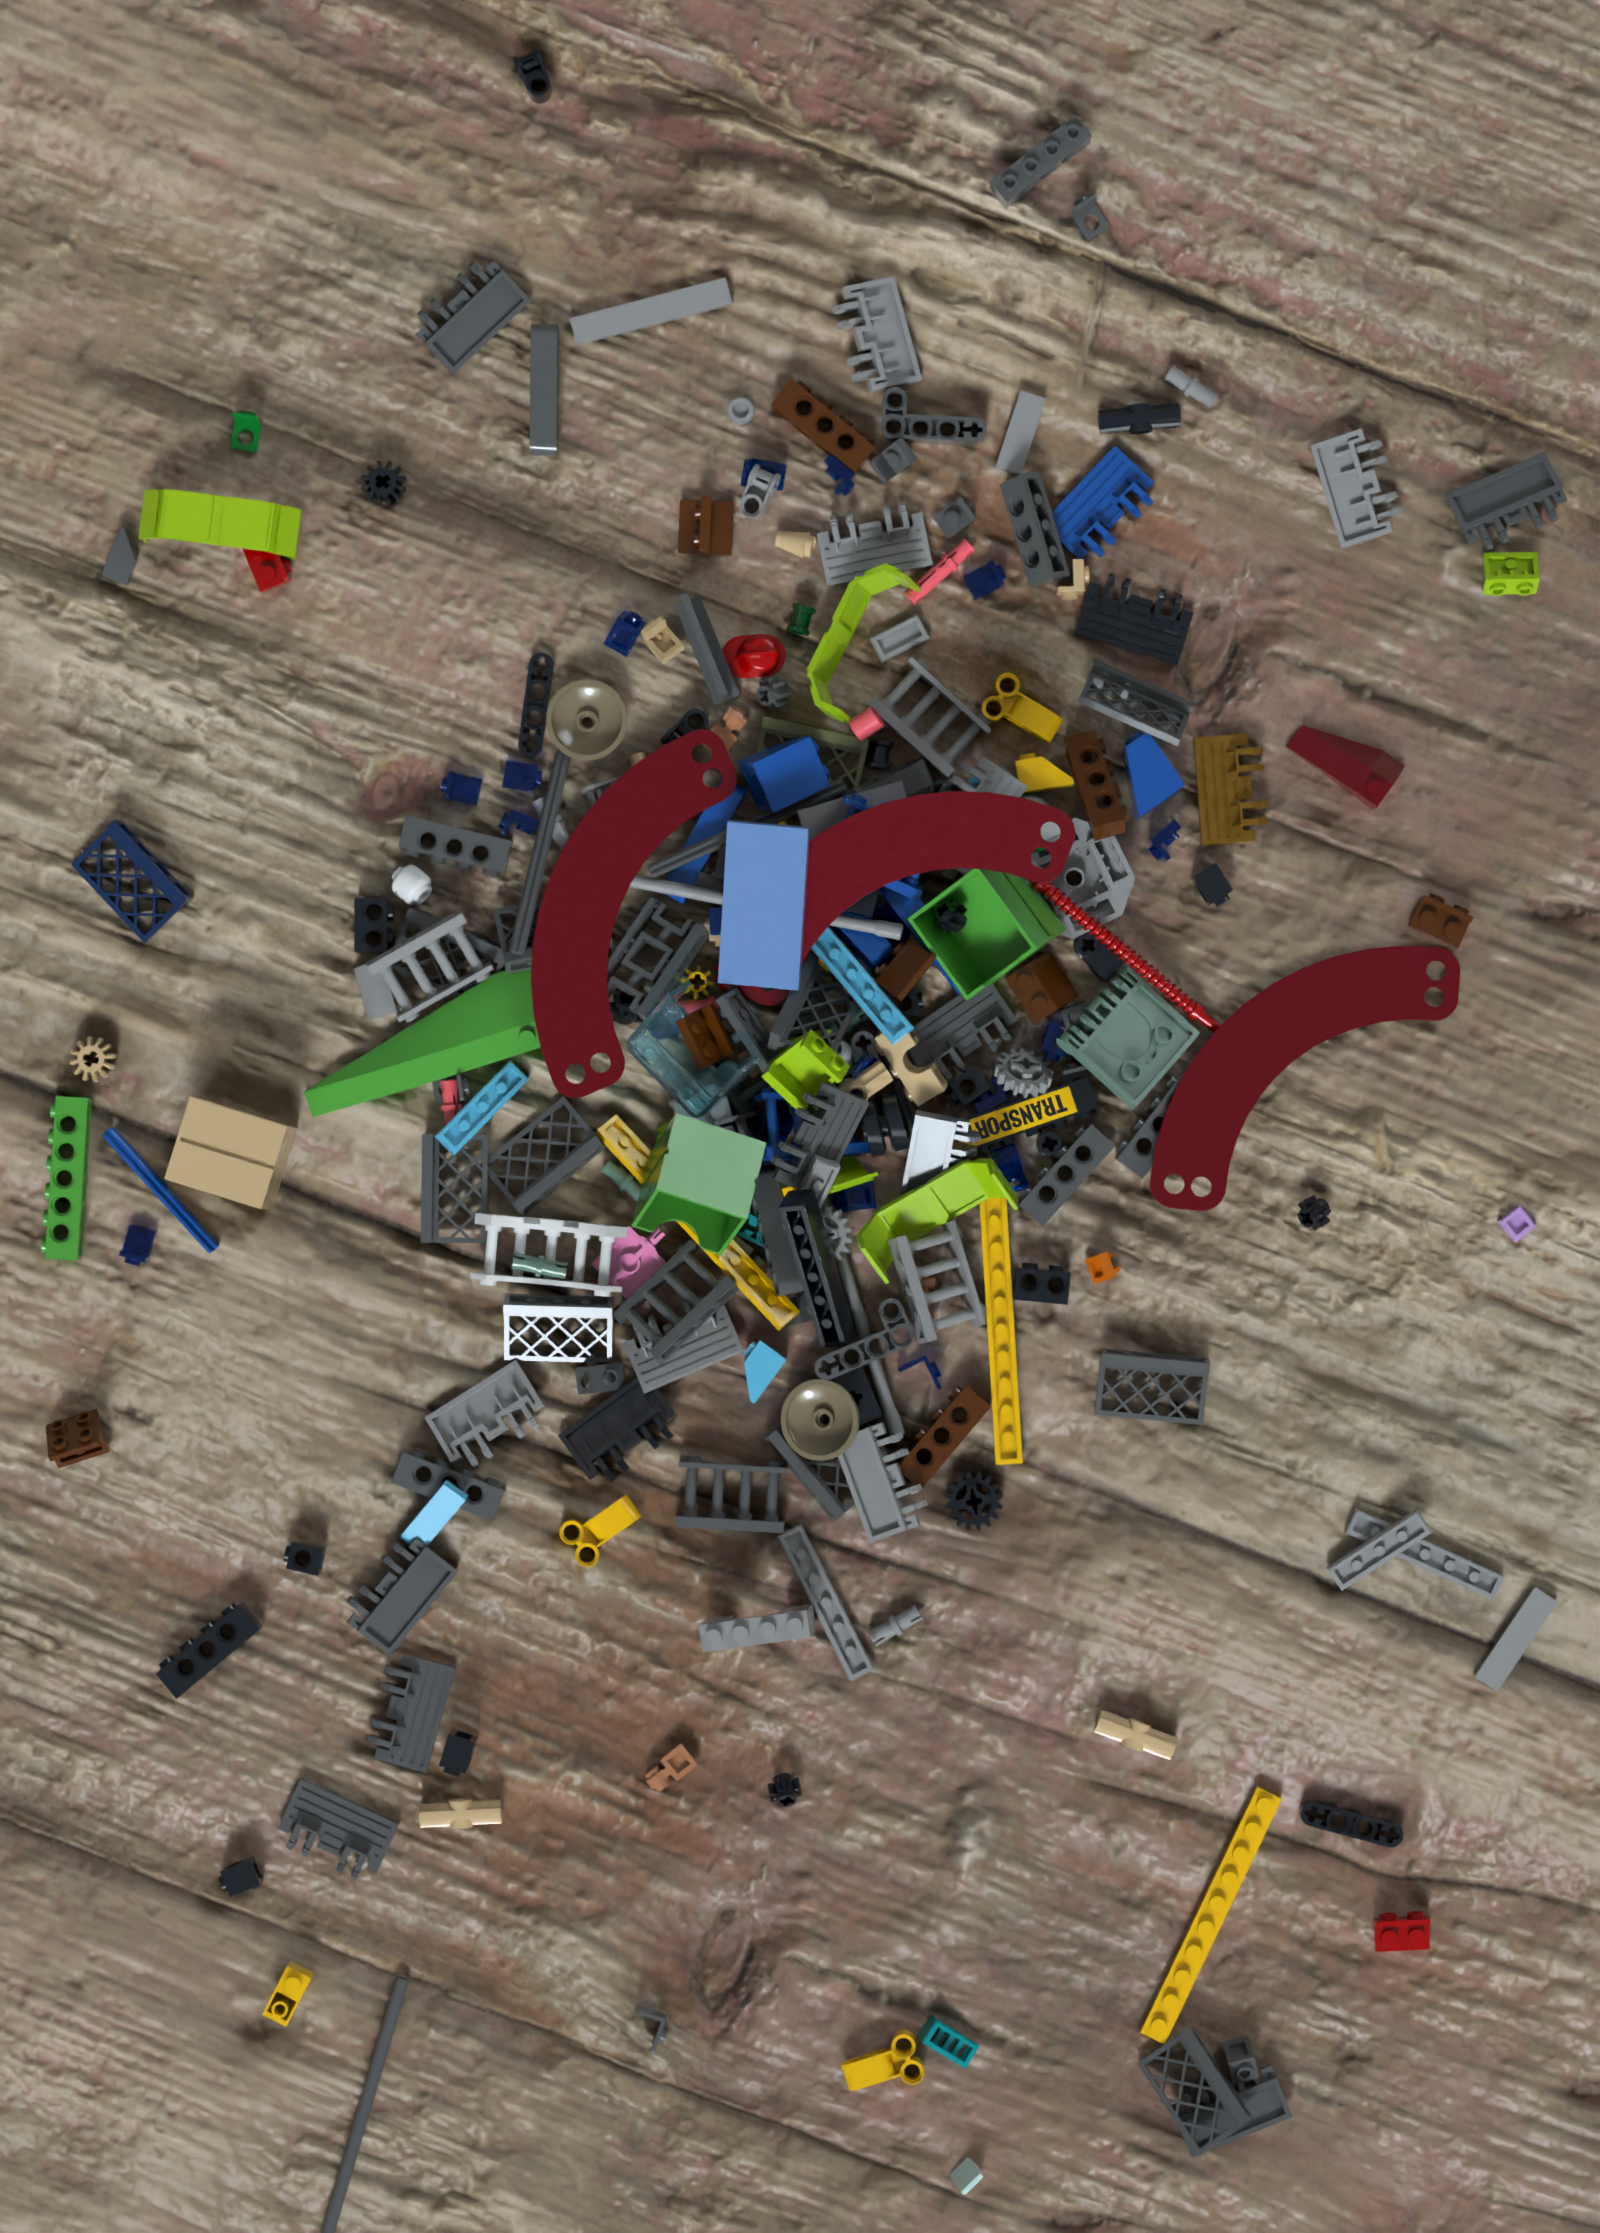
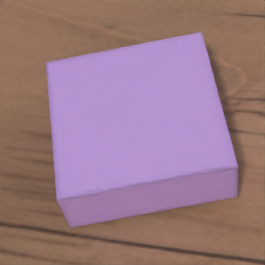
(1516, 1223)

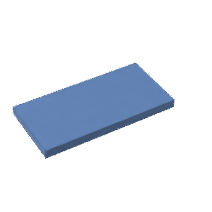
(763, 905)

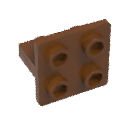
(705, 527)
(76, 1438)

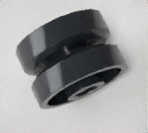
(883, 1124)

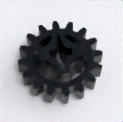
(986, 1498)

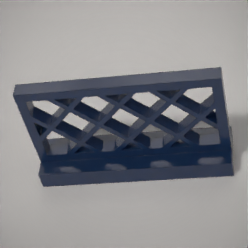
(148, 864)

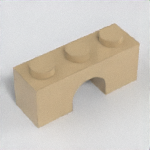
(919, 1082)

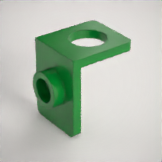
(246, 421)

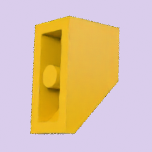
(1040, 774)

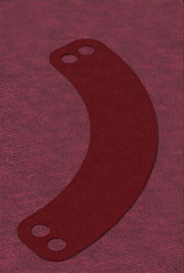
(916, 838)
(587, 893)
(1270, 1035)

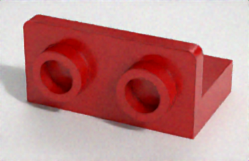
(268, 569)
(1401, 1932)

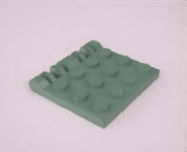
(1133, 1039)

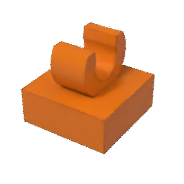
(1101, 1267)

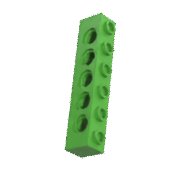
(77, 1165)

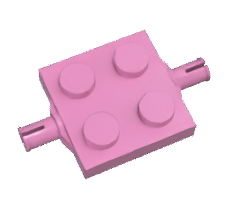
(633, 1260)

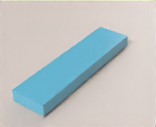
(481, 1108)

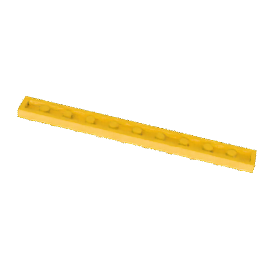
(734, 1260)
(1000, 1331)
(1210, 1915)

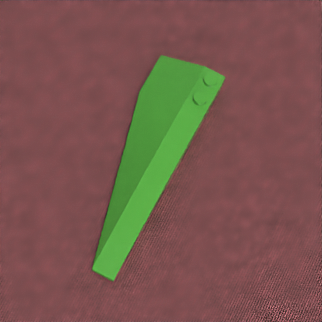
(463, 1034)

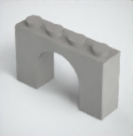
(731, 1632)

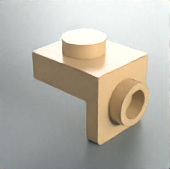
(1079, 575)
(661, 640)

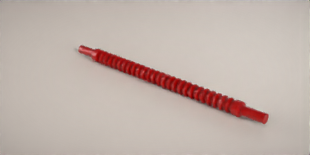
(1195, 1010)

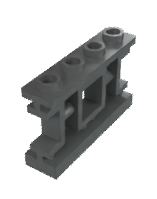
(669, 968)

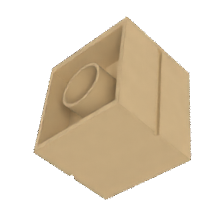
(230, 1153)

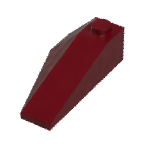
(1354, 766)

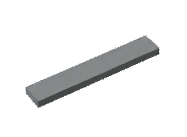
(651, 311)
(1432, 1557)
(825, 1602)

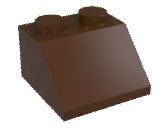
(904, 970)
(1041, 987)

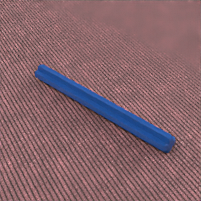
(161, 1190)

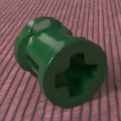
(801, 619)

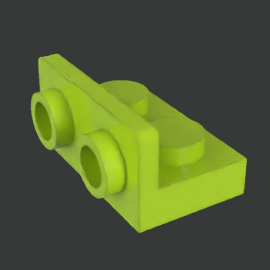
(1510, 573)

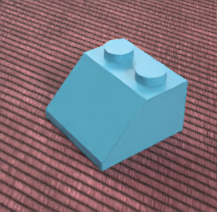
(761, 1367)

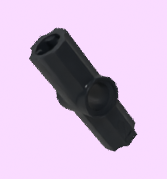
(1139, 418)

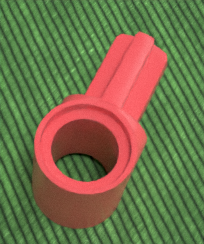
(866, 723)

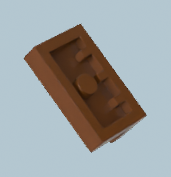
(1440, 920)
(705, 1036)

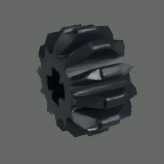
(382, 492)

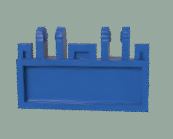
(1096, 501)

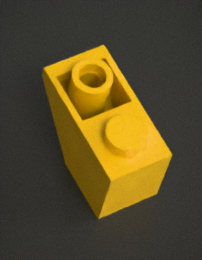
(288, 1993)

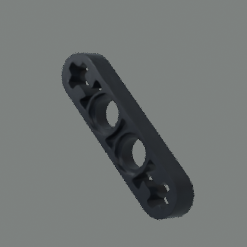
(539, 705)
(1351, 1820)

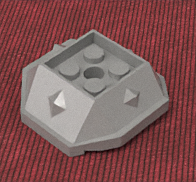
(1103, 874)

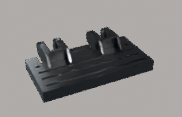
(1133, 625)
(616, 1424)

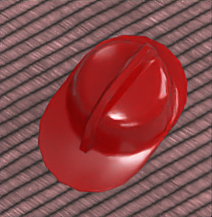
(754, 655)

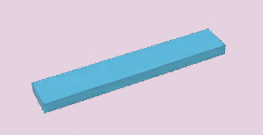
(861, 987)

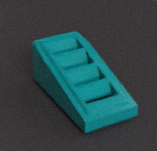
(929, 2029)

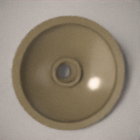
(581, 701)
(804, 1423)

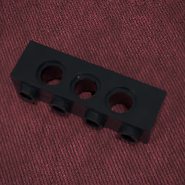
(179, 1681)

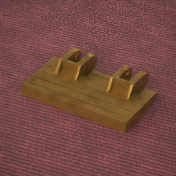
(1222, 789)

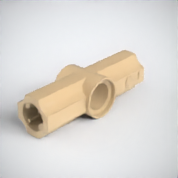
(867, 1082)
(1135, 1734)
(460, 1813)

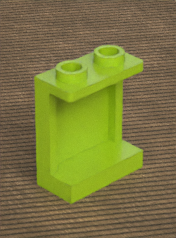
(803, 1068)

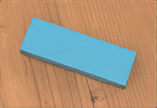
(434, 1514)

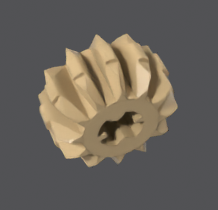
(90, 1049)

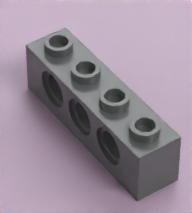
(1040, 162)
(1034, 529)
(416, 828)
(1099, 1148)
(1128, 1154)
(407, 1477)

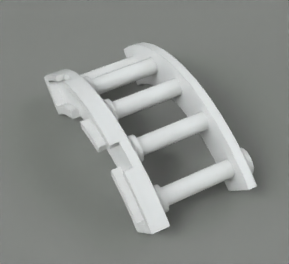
(553, 1230)

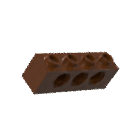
(797, 393)
(1102, 821)
(975, 1408)

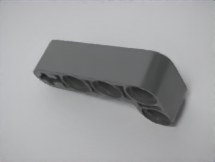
(932, 422)
(861, 1345)

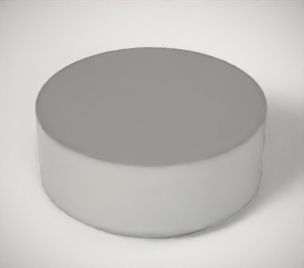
(740, 411)

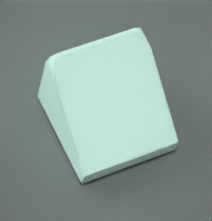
(966, 2175)

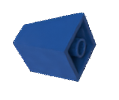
(784, 773)
(1148, 774)

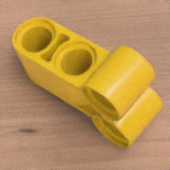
(1022, 711)
(601, 1527)
(883, 2064)

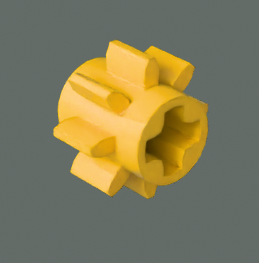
(702, 988)

